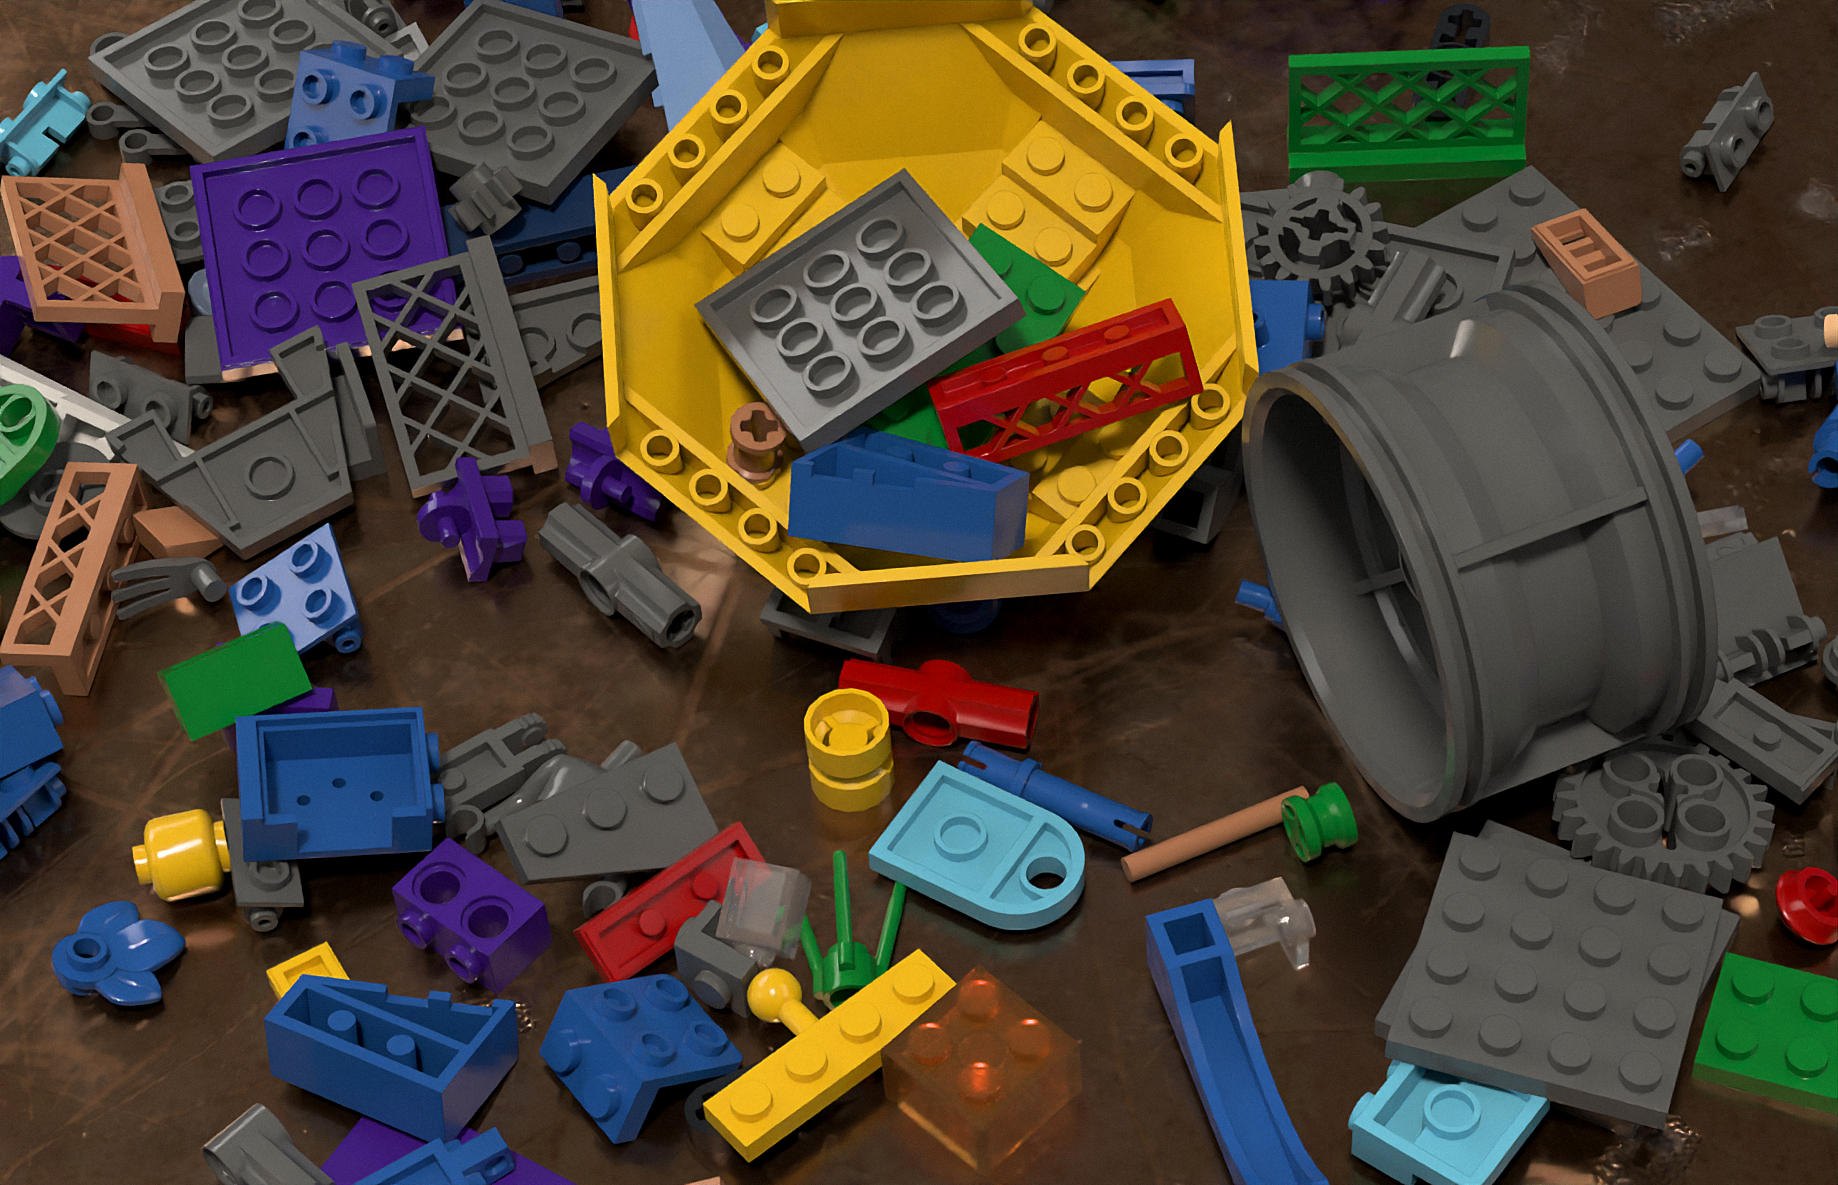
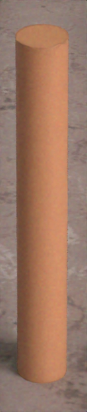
(1207, 837)

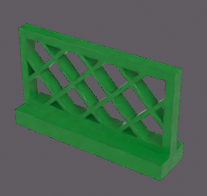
(1407, 146)

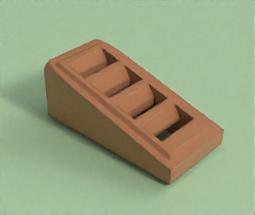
(1591, 269)

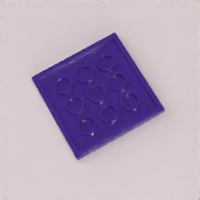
(303, 225)

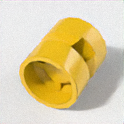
(849, 750)

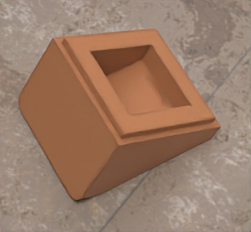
(173, 533)

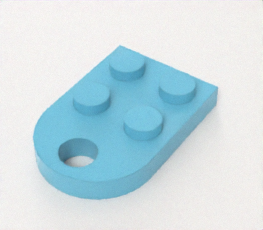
(980, 850)

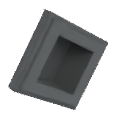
(201, 353)

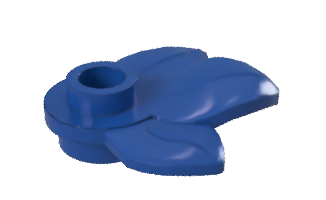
(116, 955)

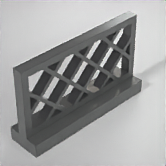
(498, 340)

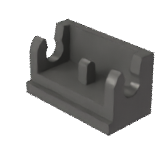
(858, 631)

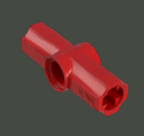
(946, 702)

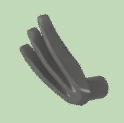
(165, 581)

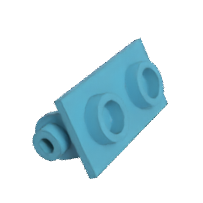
(45, 111)

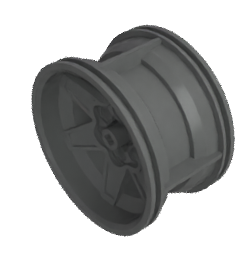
(1480, 548)

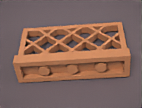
(137, 246)

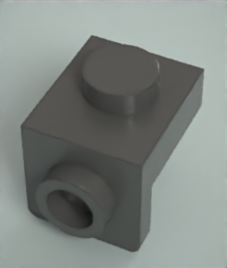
(712, 967)

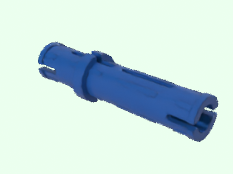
(1069, 801)

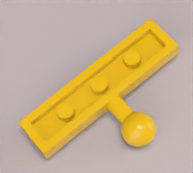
(825, 1054)

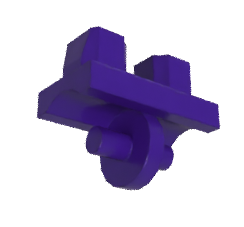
(607, 478)
(467, 520)

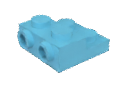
(1441, 1127)

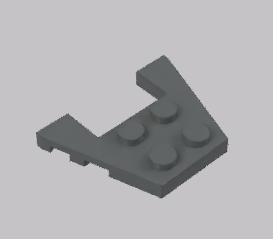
(264, 476)

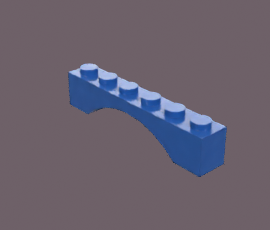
(1222, 1049)

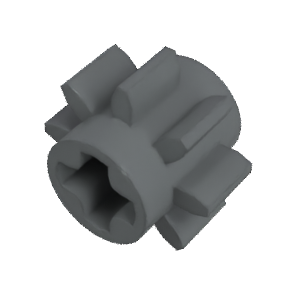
(485, 198)

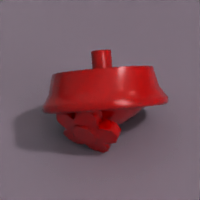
(1809, 904)

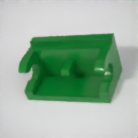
(234, 680)

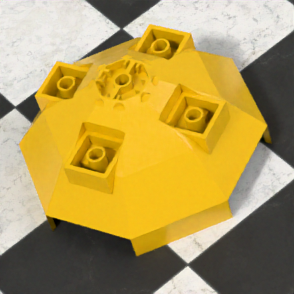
(1001, 130)

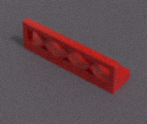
(1066, 364)

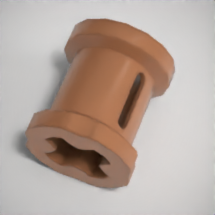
(756, 443)

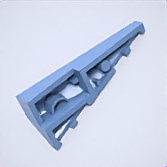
(689, 50)

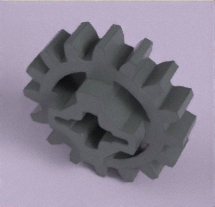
(1321, 240)

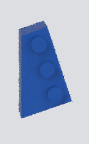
(908, 498)
(392, 1055)

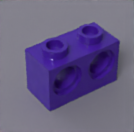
(461, 902)

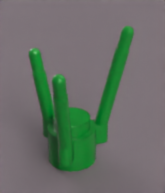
(848, 963)

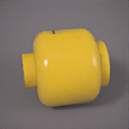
(183, 855)

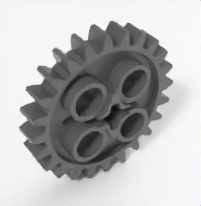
(1711, 813)

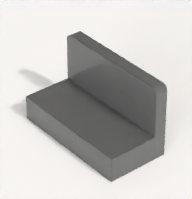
(356, 420)

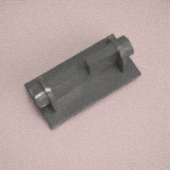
(1729, 133)
(137, 390)
(260, 885)

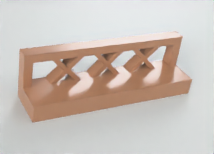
(87, 605)

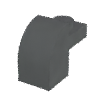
(1208, 495)

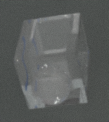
(763, 910)

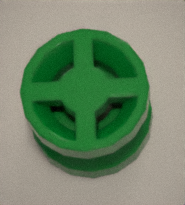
(1319, 821)

